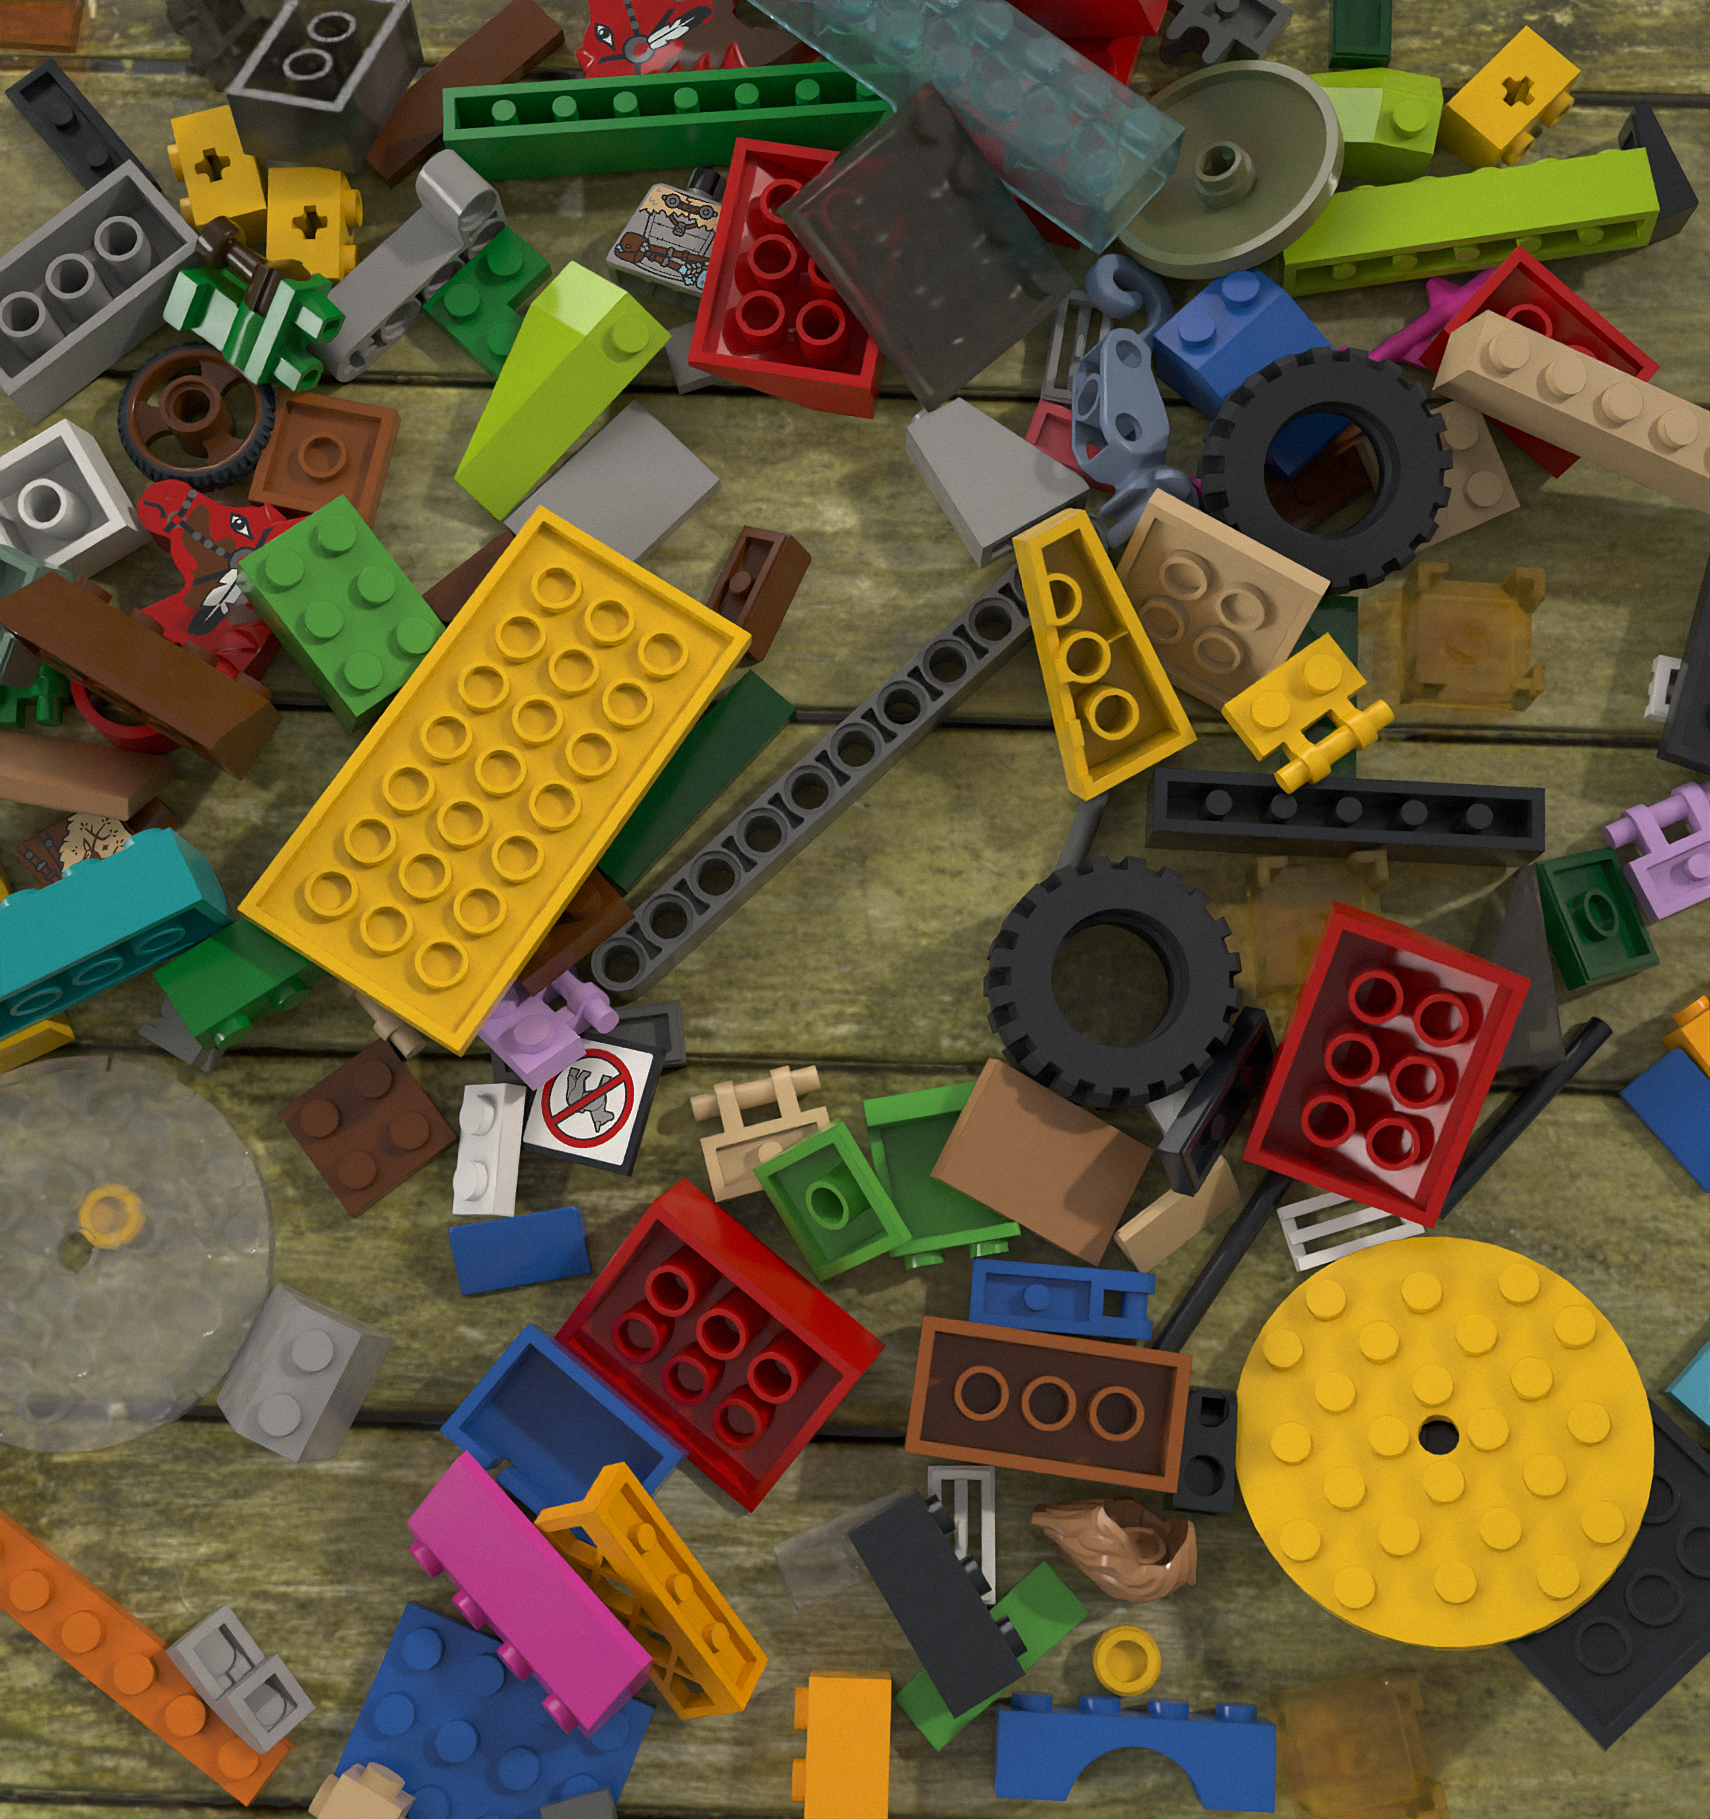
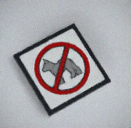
(595, 1106)

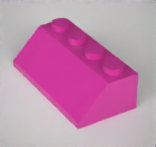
(528, 1598)

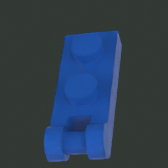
(1059, 1299)

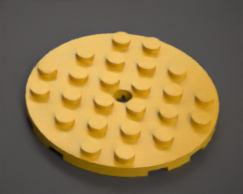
(1464, 1541)

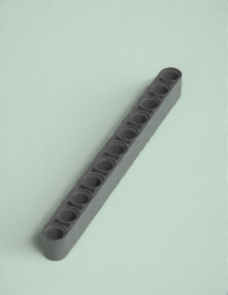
(822, 768)

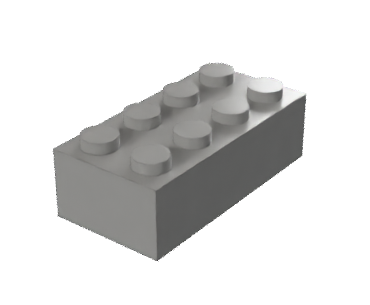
(88, 289)

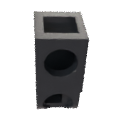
(1207, 1454)

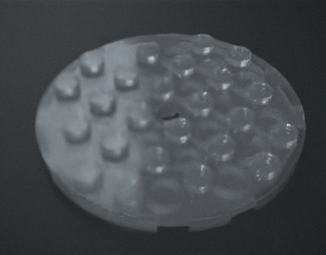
(173, 1264)

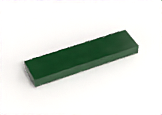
(696, 777)

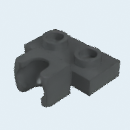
(1223, 27)

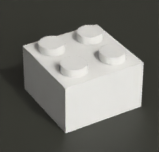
(66, 503)

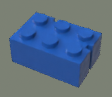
(557, 1427)

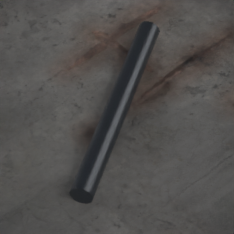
(1524, 1111)
(1223, 1262)

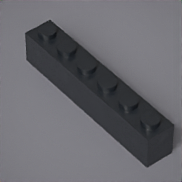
(1344, 817)

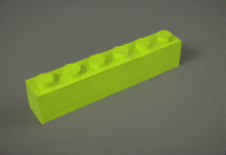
(1474, 222)

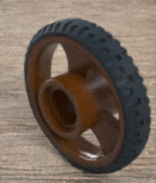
(211, 437)

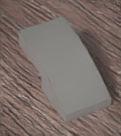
(238, 1682)

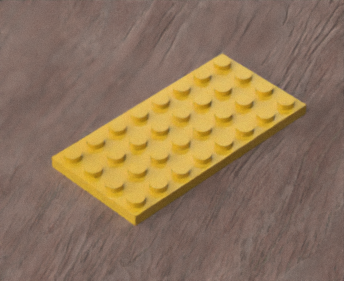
(496, 780)

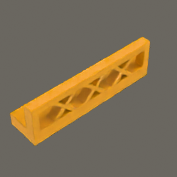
(669, 1592)

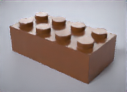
(1049, 1404)

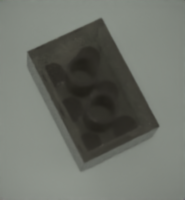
(326, 81)

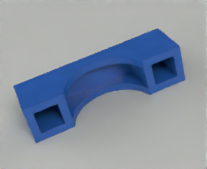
(1048, 1745)

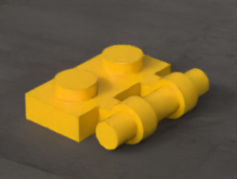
(1295, 698)

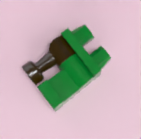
(260, 324)

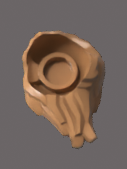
(1122, 1545)

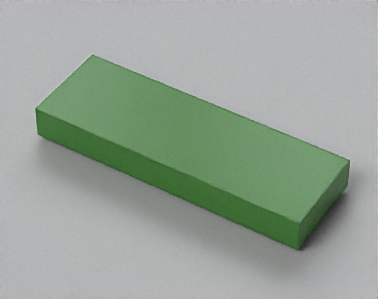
(1042, 1615)

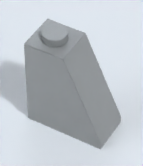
(988, 477)

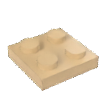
(1478, 478)

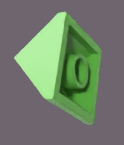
(831, 1201)

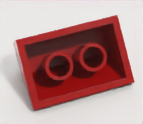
(1538, 300)

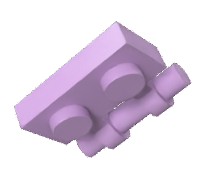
(1668, 874)
(542, 1041)

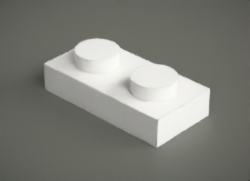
(489, 1150)

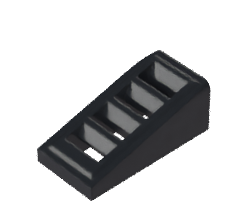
(1672, 187)

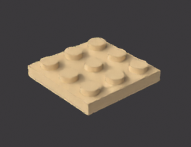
(1213, 599)

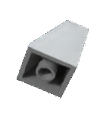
(302, 1376)

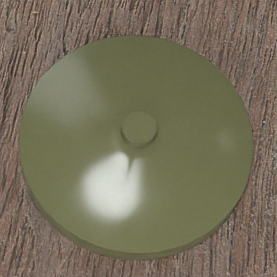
(1249, 173)

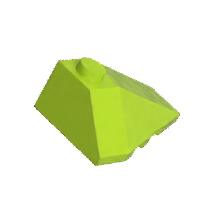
(1385, 121)
(564, 369)

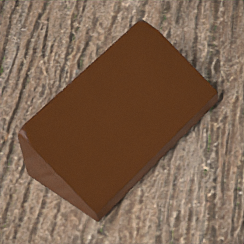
(759, 584)

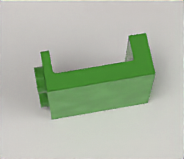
(905, 1144)

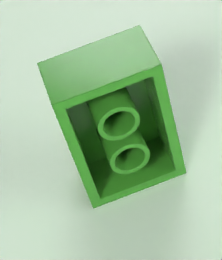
(341, 610)

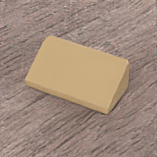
(1176, 1219)

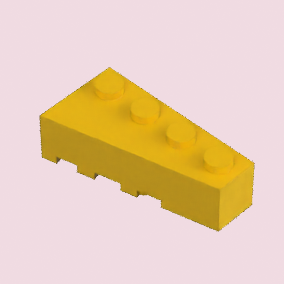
(1097, 664)

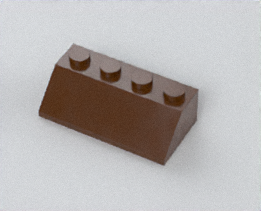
(142, 671)

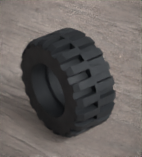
(1391, 418)
(1178, 931)

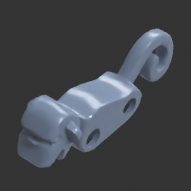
(1120, 401)

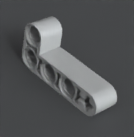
(392, 284)

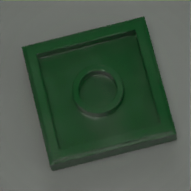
(1592, 919)

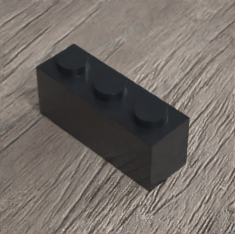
(939, 1600)

